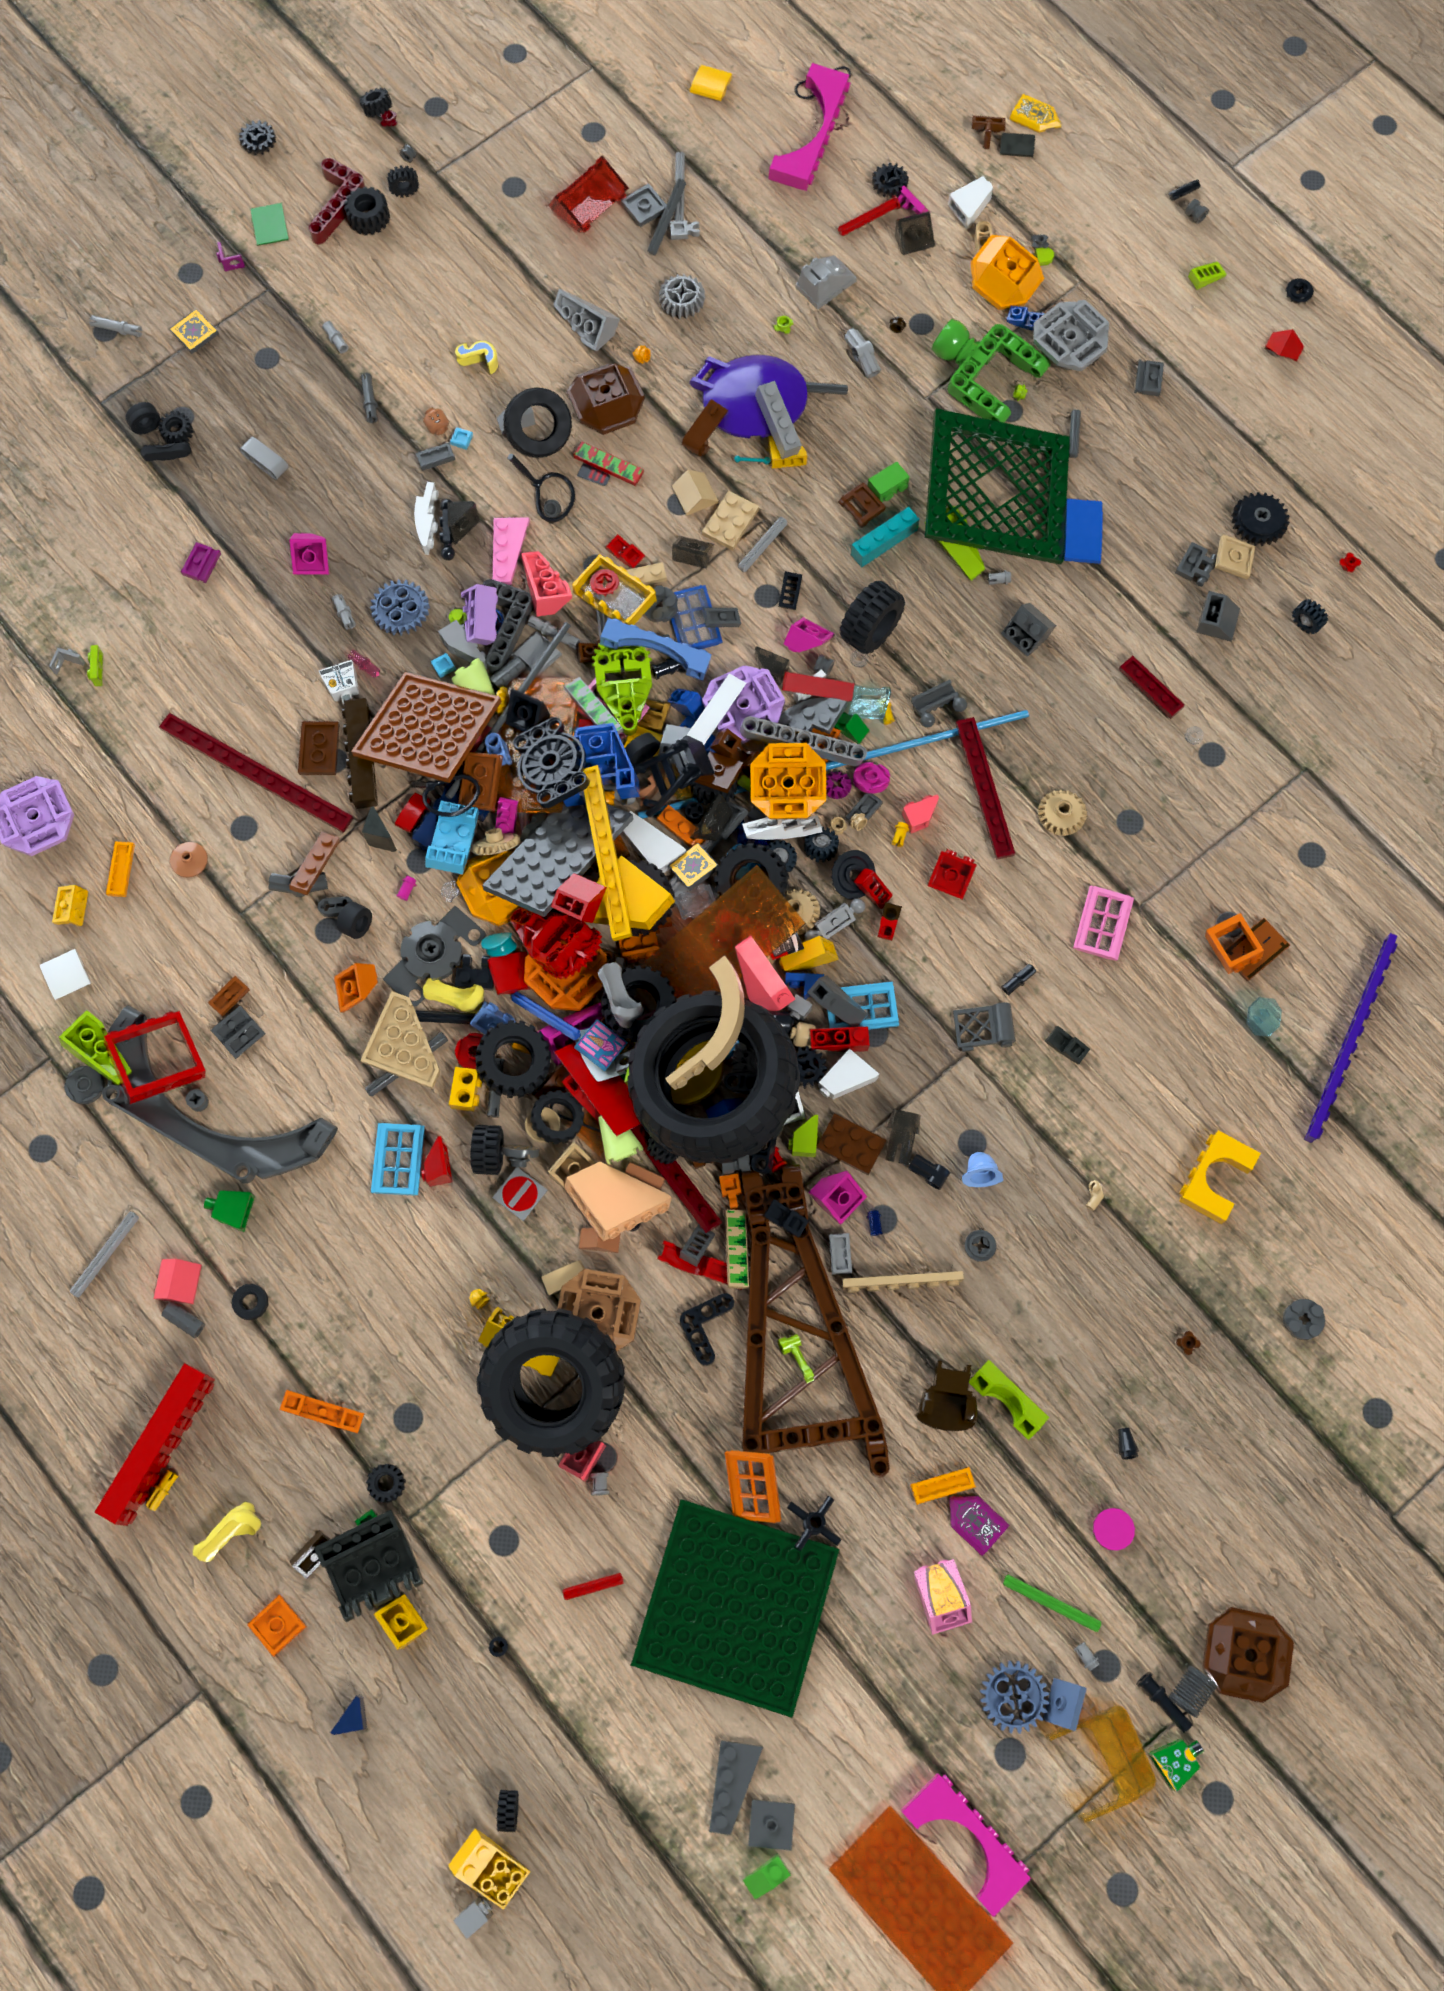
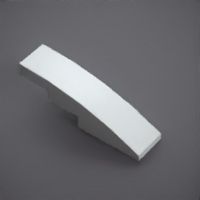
(782, 828)

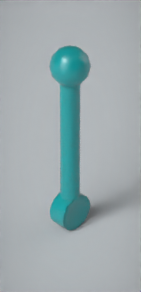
(766, 460)

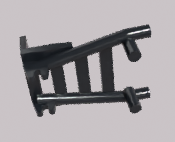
(698, 766)

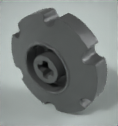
(436, 964)

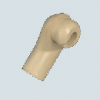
(1096, 1195)

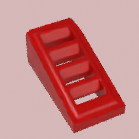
(868, 877)

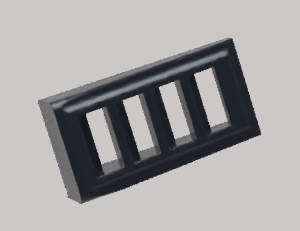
(792, 577)

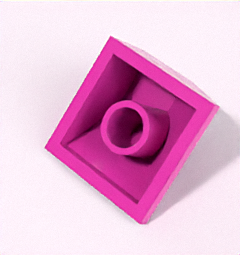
(309, 554)
(806, 635)
(838, 1195)

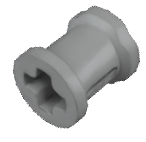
(599, 1484)

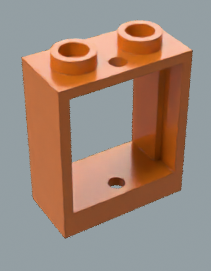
(1225, 927)

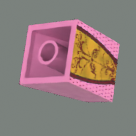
(943, 1596)

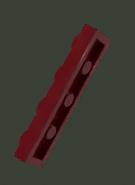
(1151, 687)

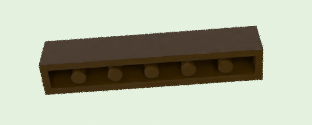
(362, 771)

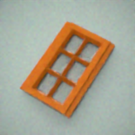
(753, 1486)

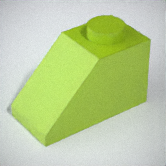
(805, 1139)

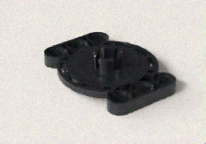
(540, 772)

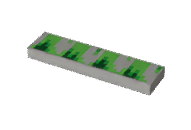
(590, 704)

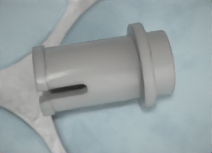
(998, 578)
(1086, 1656)

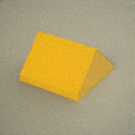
(401, 1622)

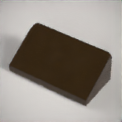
(306, 1559)

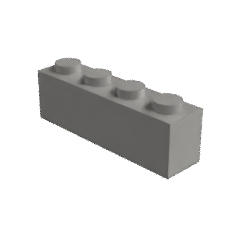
(778, 420)

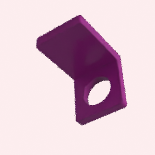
(226, 260)

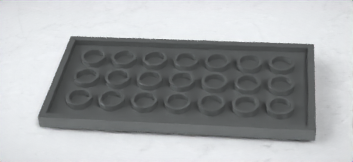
(550, 857)

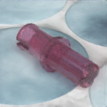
(364, 664)

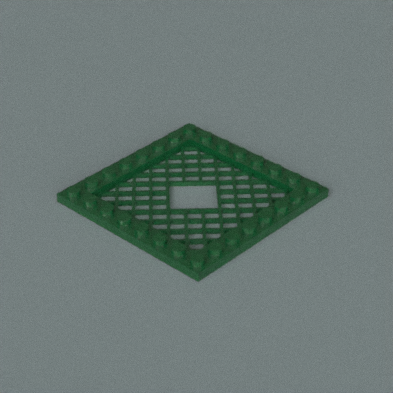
(1058, 445)

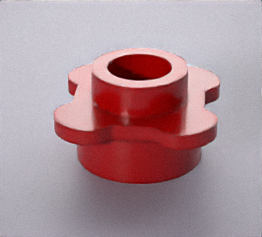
(1349, 567)

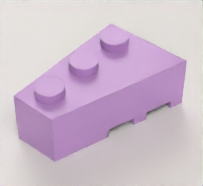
(481, 614)

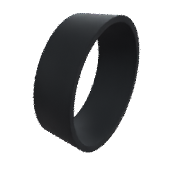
(642, 748)

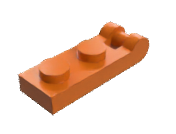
(678, 826)

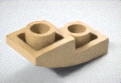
(556, 1279)

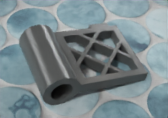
(1000, 1023)

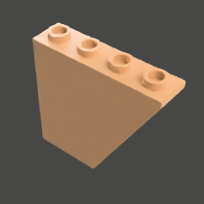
(614, 1199)

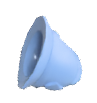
(981, 1171)

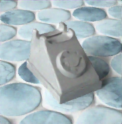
(824, 280)

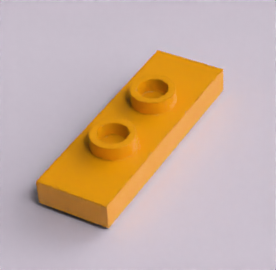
(120, 869)
(942, 1485)

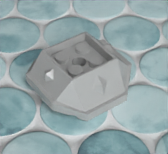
(1072, 334)

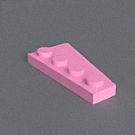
(507, 545)

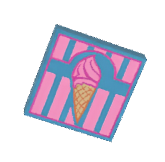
(600, 1045)

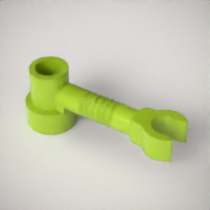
(792, 1345)

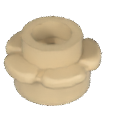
(838, 821)
(858, 821)

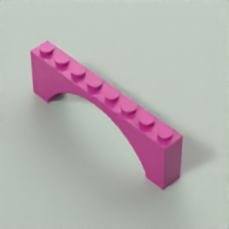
(799, 166)

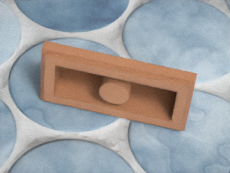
(645, 1176)

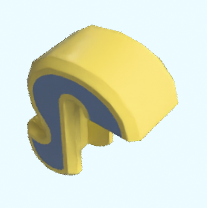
(477, 353)

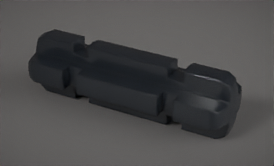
(1184, 190)

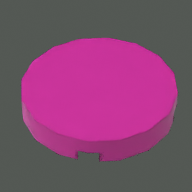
(871, 778)
(1113, 1529)

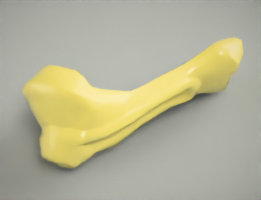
(465, 1000)
(237, 1522)

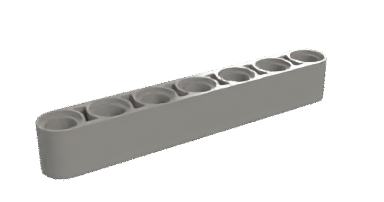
(812, 740)

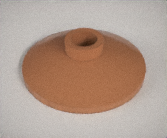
(192, 866)

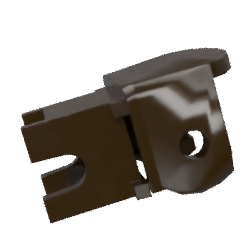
(948, 1402)

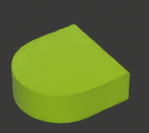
(1044, 255)

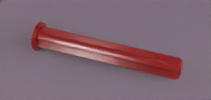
(869, 216)

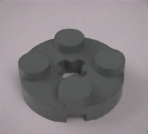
(669, 609)
(1298, 1309)

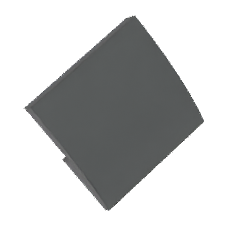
(238, 1032)

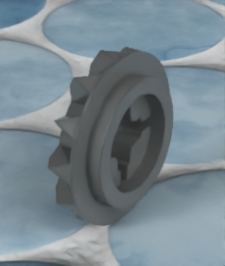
(988, 1241)

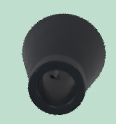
(1127, 1445)

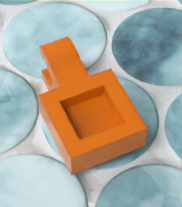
(730, 1187)

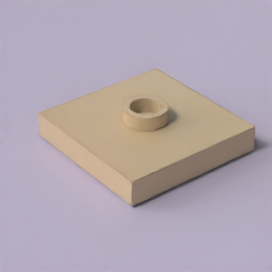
(1235, 557)

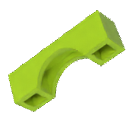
(1026, 1414)

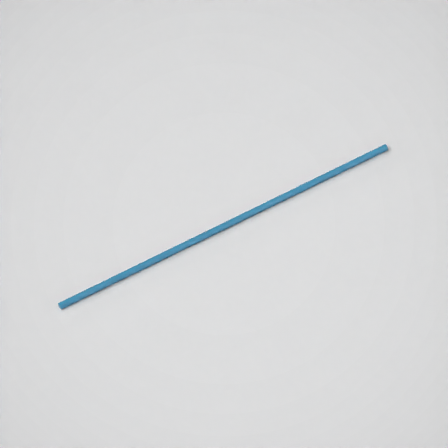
(882, 751)

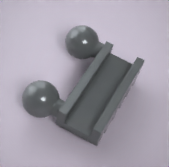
(935, 698)

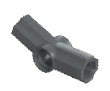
(281, 884)

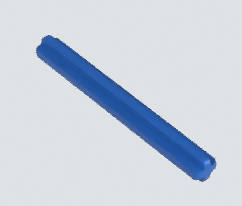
(546, 1015)

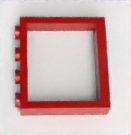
(164, 1084)

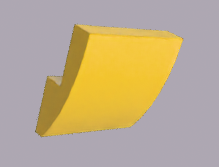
(710, 82)

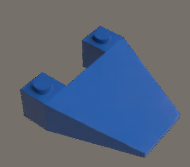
(607, 751)

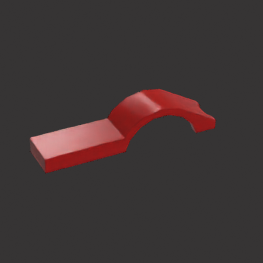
(707, 1267)

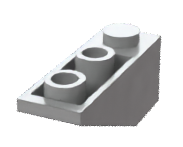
(455, 641)

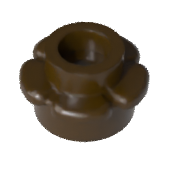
(897, 324)

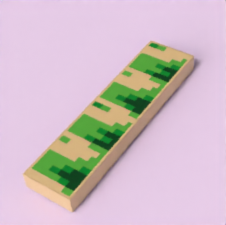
(736, 1249)

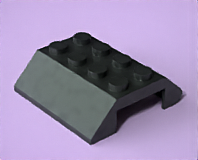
(369, 1564)

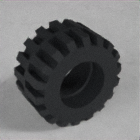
(364, 200)
(485, 1149)

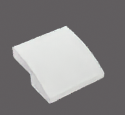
(65, 974)

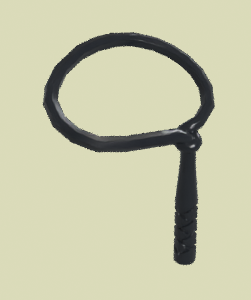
(537, 483)
(430, 785)

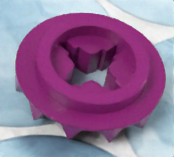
(838, 792)

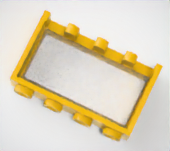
(626, 603)

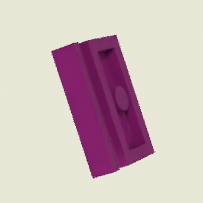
(200, 562)

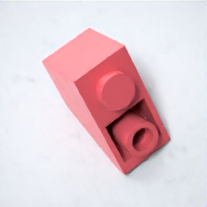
(919, 814)

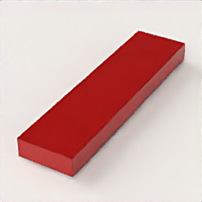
(818, 686)

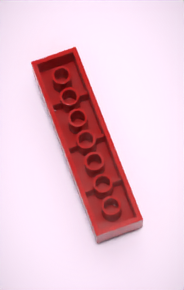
(155, 1446)

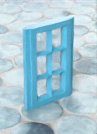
(876, 1000)
(398, 1159)

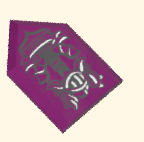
(976, 1522)

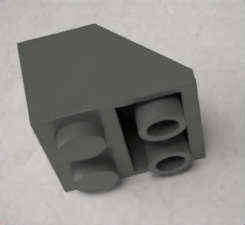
(1218, 617)
(1028, 629)

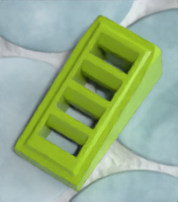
(1199, 282)

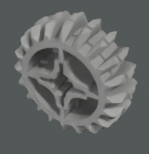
(692, 297)

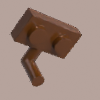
(990, 125)

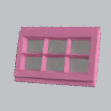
(1103, 923)

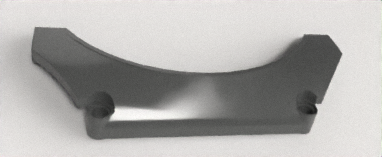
(231, 1154)

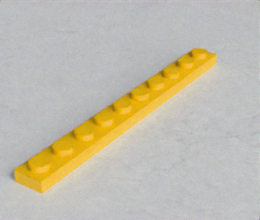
(606, 855)

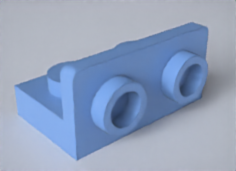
(488, 1017)

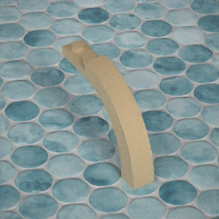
(726, 1032)

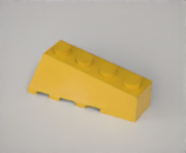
(543, 1364)

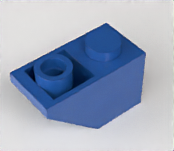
(687, 703)

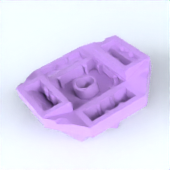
(759, 694)
(23, 802)

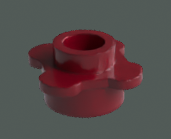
(389, 118)

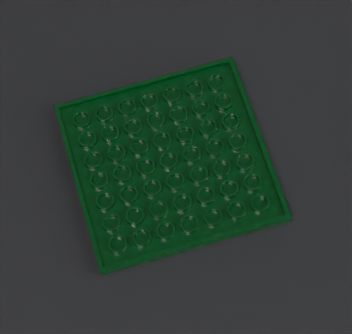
(735, 1608)

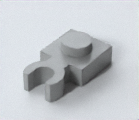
(681, 229)

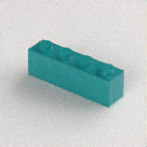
(885, 537)

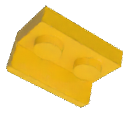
(70, 905)

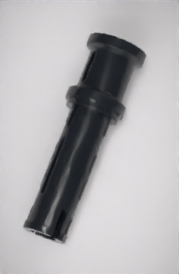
(665, 668)
(1158, 1695)

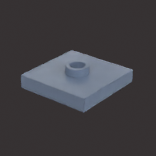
(1064, 1704)

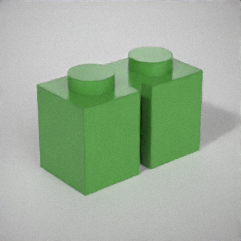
(889, 481)

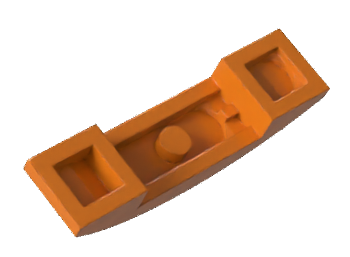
(321, 1411)

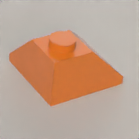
(355, 984)

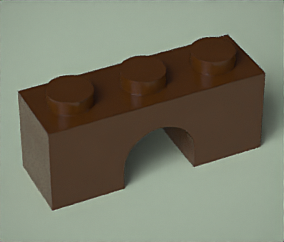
(729, 745)

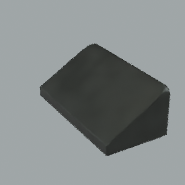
(1017, 144)

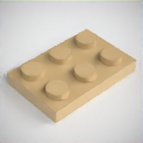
(730, 520)

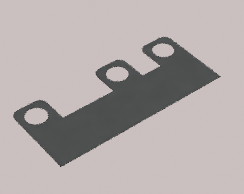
(404, 982)

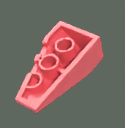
(546, 588)
(760, 978)

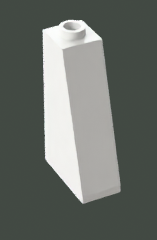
(651, 843)

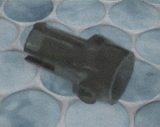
(903, 1130)

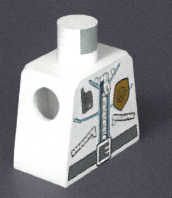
(341, 681)

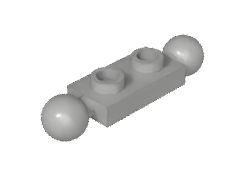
(836, 920)

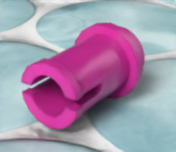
(406, 888)

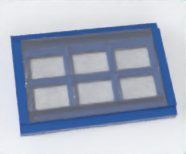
(689, 619)

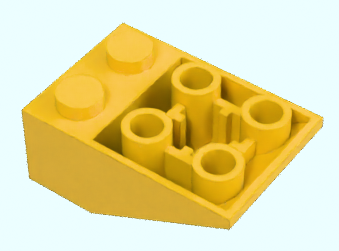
(488, 1869)

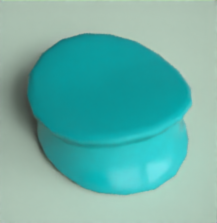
(498, 944)

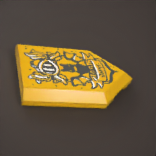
(1035, 114)

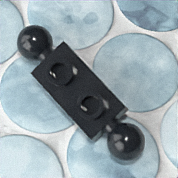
(447, 551)

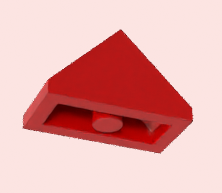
(1285, 344)

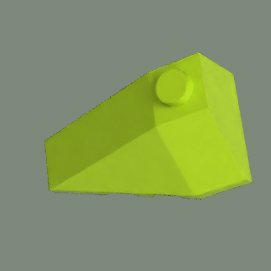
(964, 556)

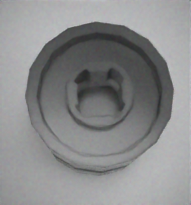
(741, 1165)

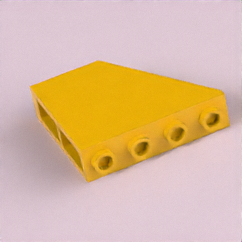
(644, 898)

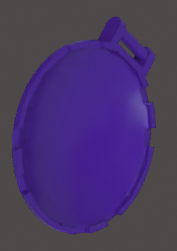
(735, 388)

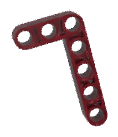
(334, 212)

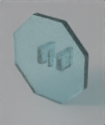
(1264, 1016)

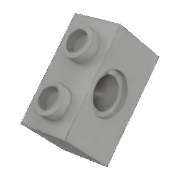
(474, 1916)

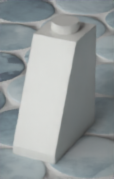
(970, 200)
(846, 1076)

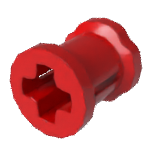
(780, 1162)

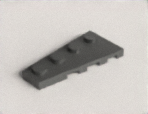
(733, 1778)

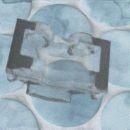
(696, 902)

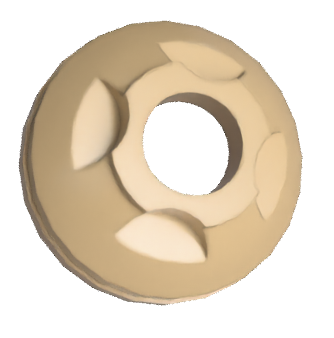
(548, 1116)

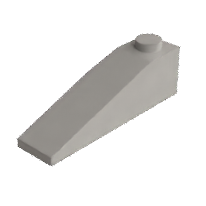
(589, 321)

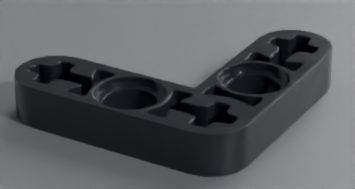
(699, 1320)

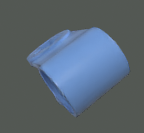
(498, 746)

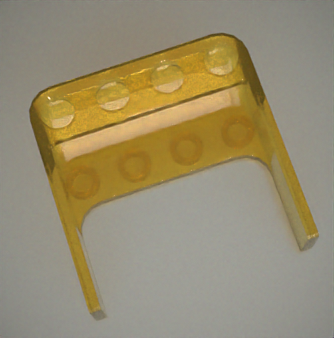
(1122, 1755)

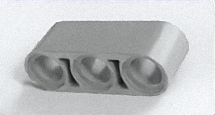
(264, 458)

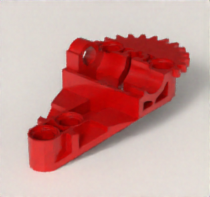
(543, 937)

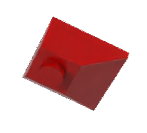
(437, 1164)

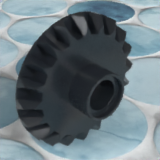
(850, 861)

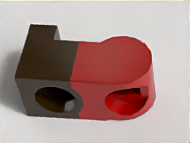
(889, 921)

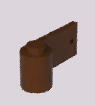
(697, 436)

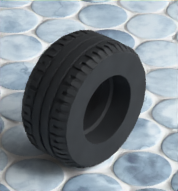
(559, 411)

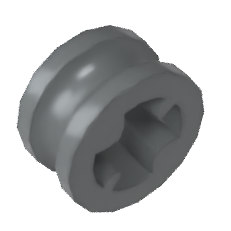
(408, 153)

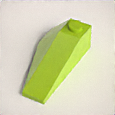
(86, 1042)

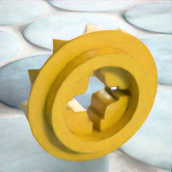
(503, 693)

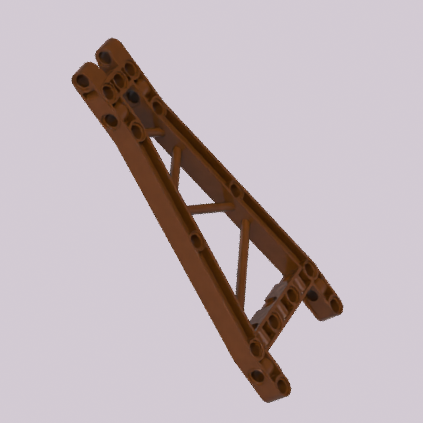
(845, 1353)

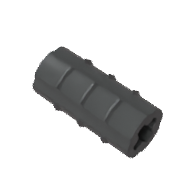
(507, 673)
(183, 1319)

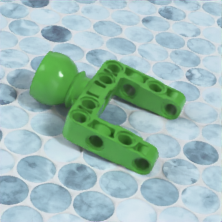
(956, 345)

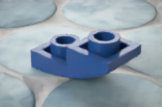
(1022, 318)

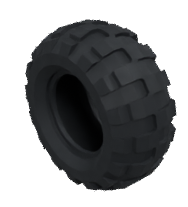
(544, 1429)

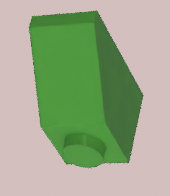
(767, 1876)

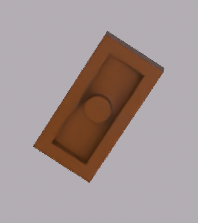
(228, 996)

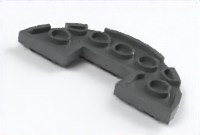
(810, 714)

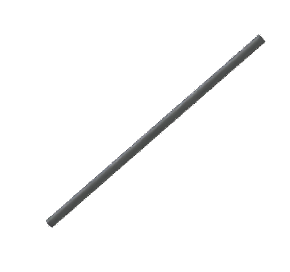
(525, 685)

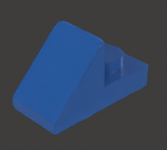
(795, 980)

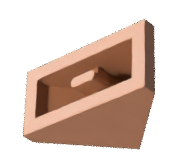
(591, 1241)

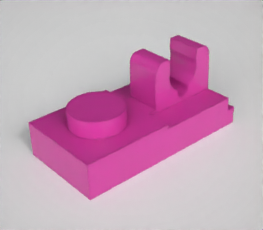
(911, 199)
(506, 815)

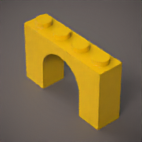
(1198, 1193)

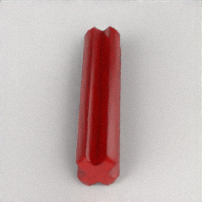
(592, 1586)

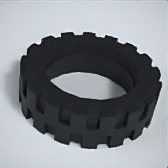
(552, 1135)

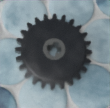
(1260, 519)

